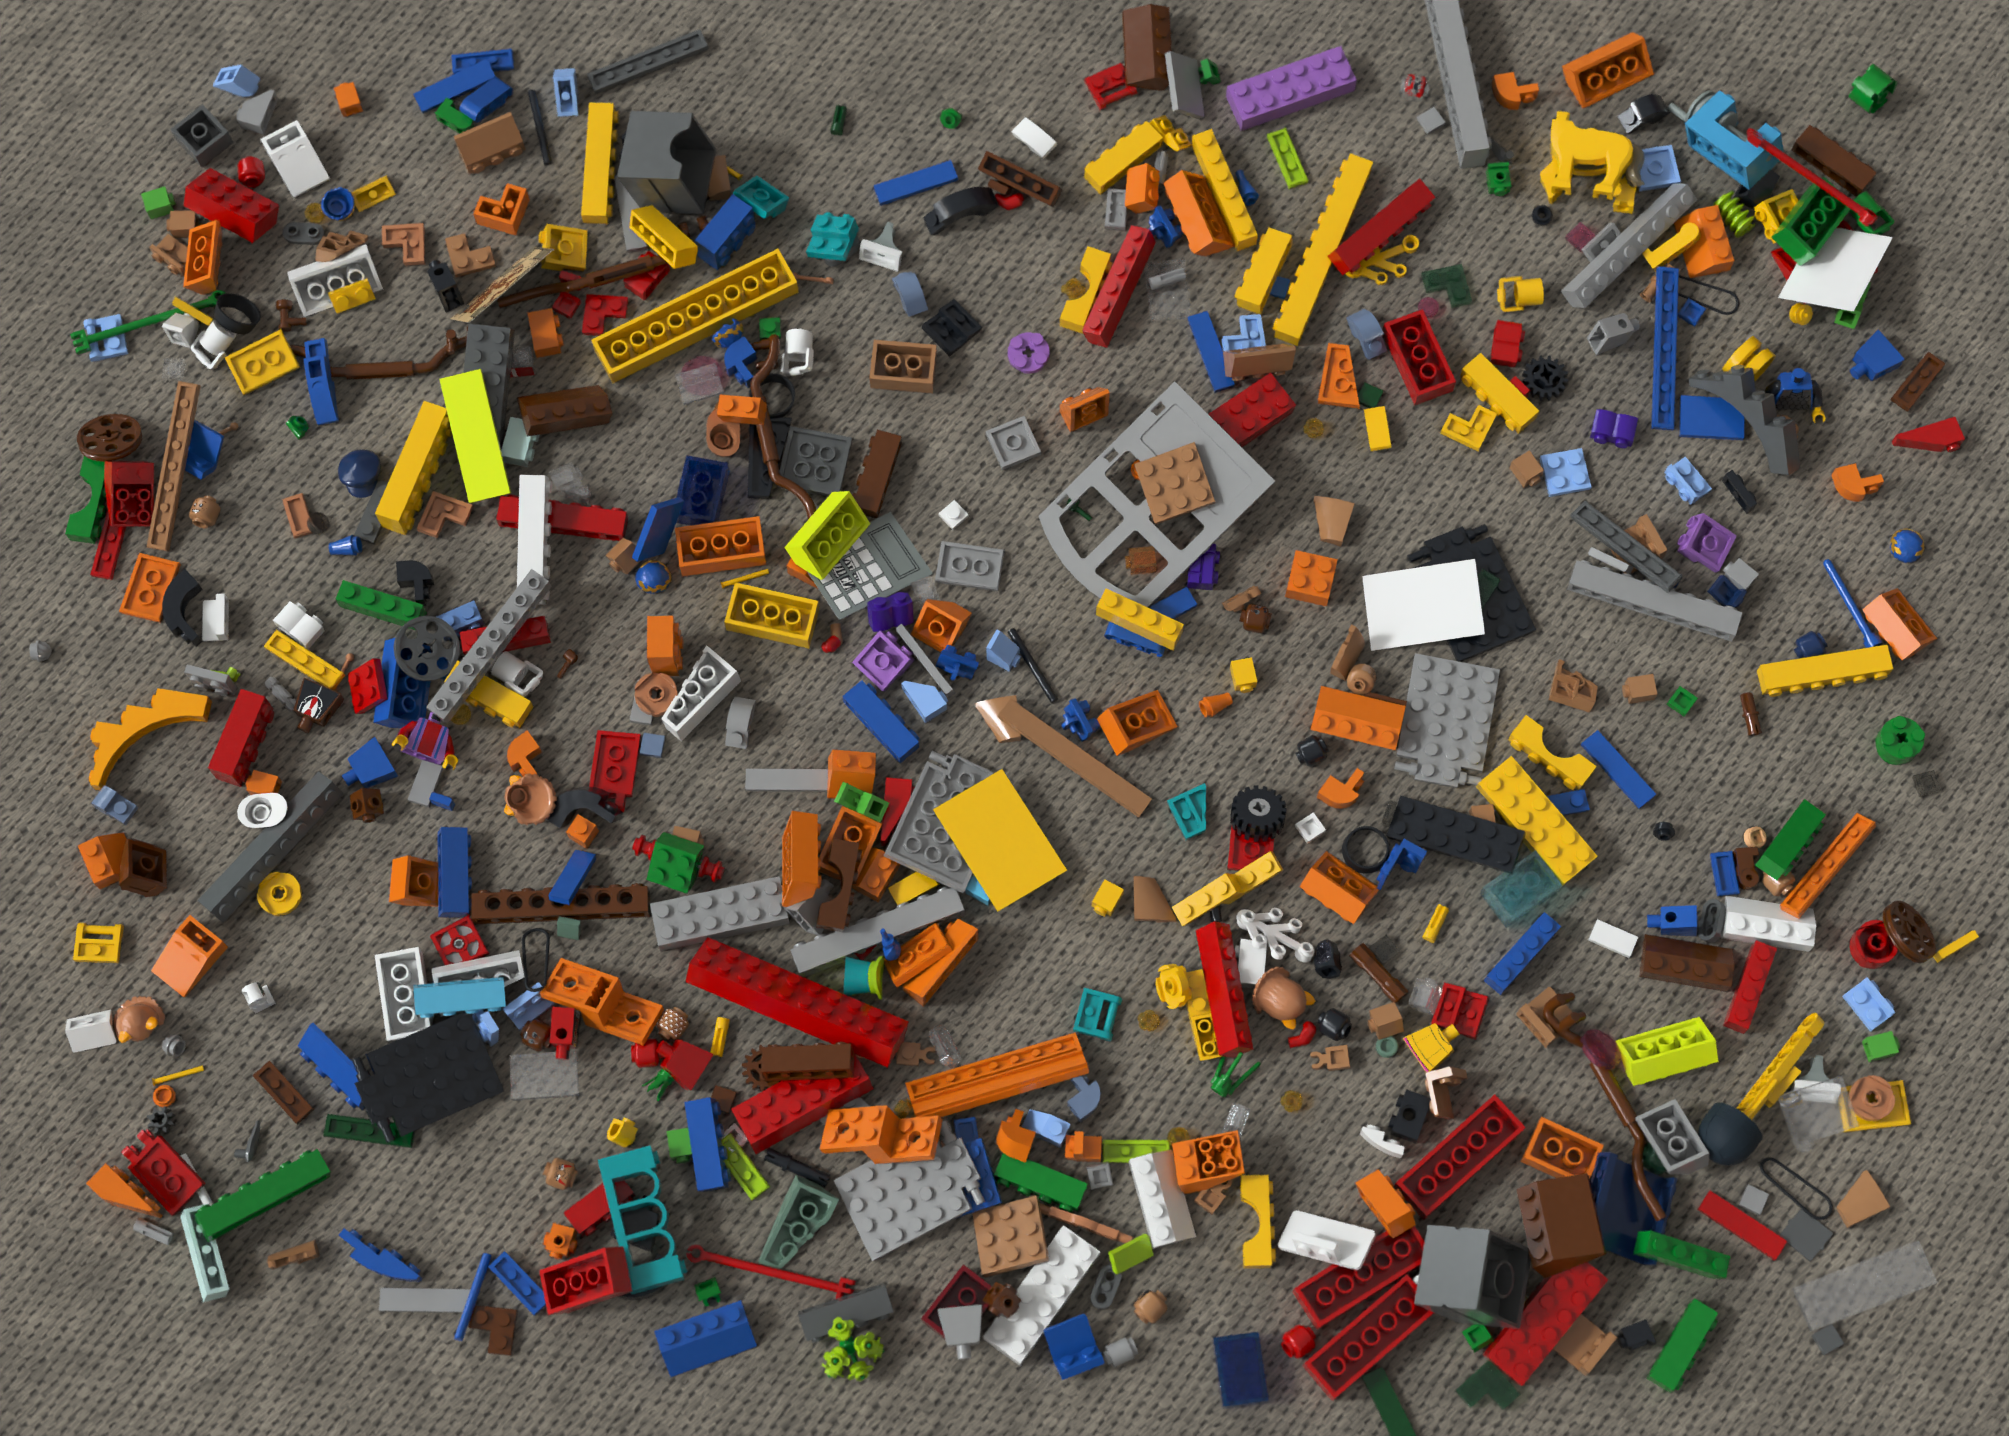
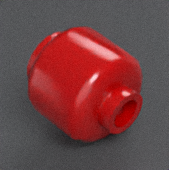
(251, 172)
(646, 1055)
(1298, 1341)

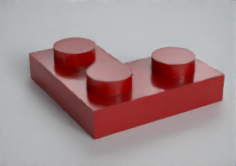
(598, 308)

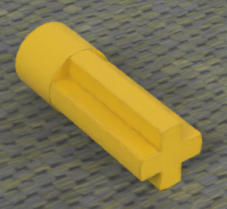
(1435, 923)
(719, 1038)

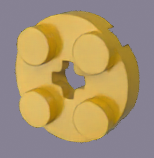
(290, 898)
(1173, 986)

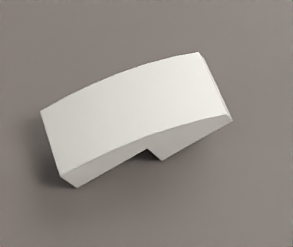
(1034, 137)
(1375, 1137)

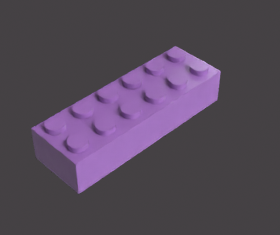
(1291, 88)

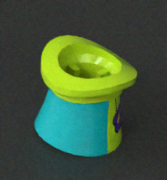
(863, 976)

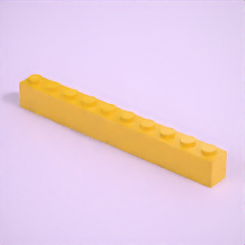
(1324, 241)

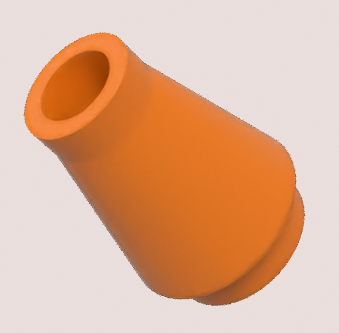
(1214, 704)

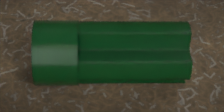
(838, 120)

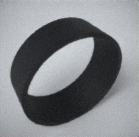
(242, 304)
(773, 377)
(1359, 868)

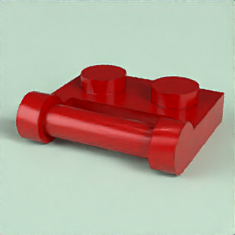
(1107, 81)

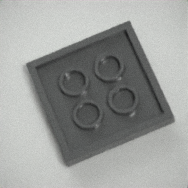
(815, 460)

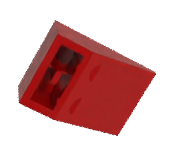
(129, 492)

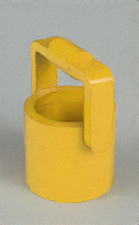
(1526, 292)

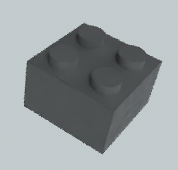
(202, 135)

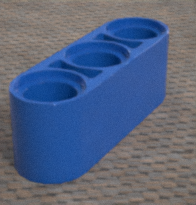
(486, 99)
(1129, 638)

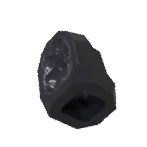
(1327, 959)

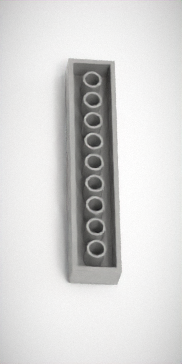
(1459, 82)

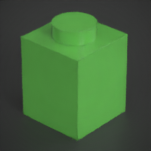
(158, 202)
(1881, 1046)
(679, 1145)

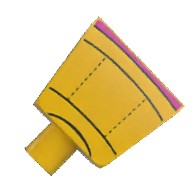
(1431, 1045)

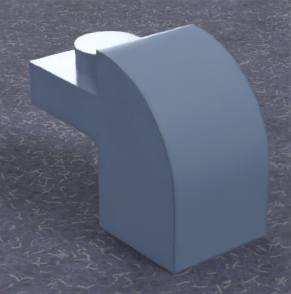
(910, 293)
(1368, 331)
(114, 805)
(1086, 1100)

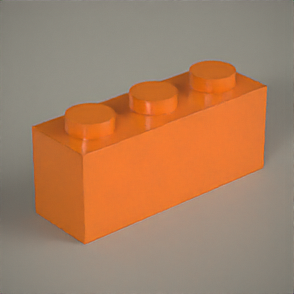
(1386, 1203)

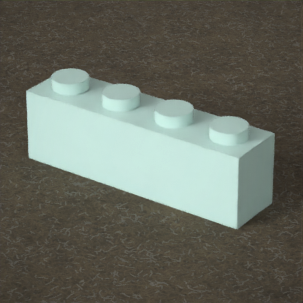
(205, 1258)

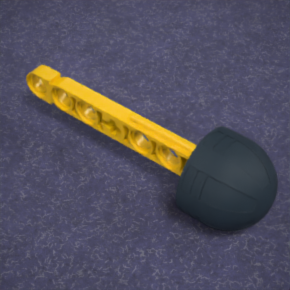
(1729, 1130)

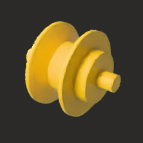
(1801, 313)

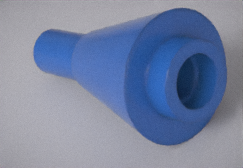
(1246, 190)

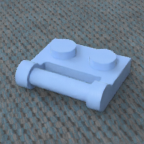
(114, 345)

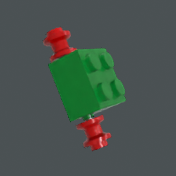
(676, 861)

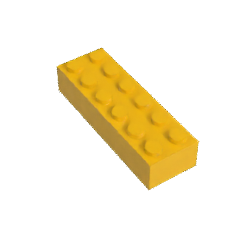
(414, 469)
(1530, 810)

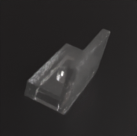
(699, 384)

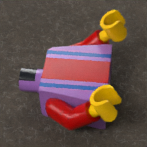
(427, 741)

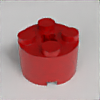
(1865, 953)

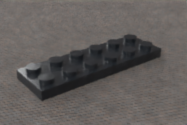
(1456, 834)

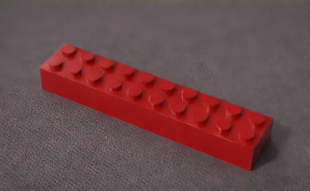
(796, 1001)

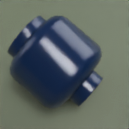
(1810, 645)

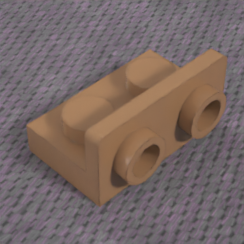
(172, 253)

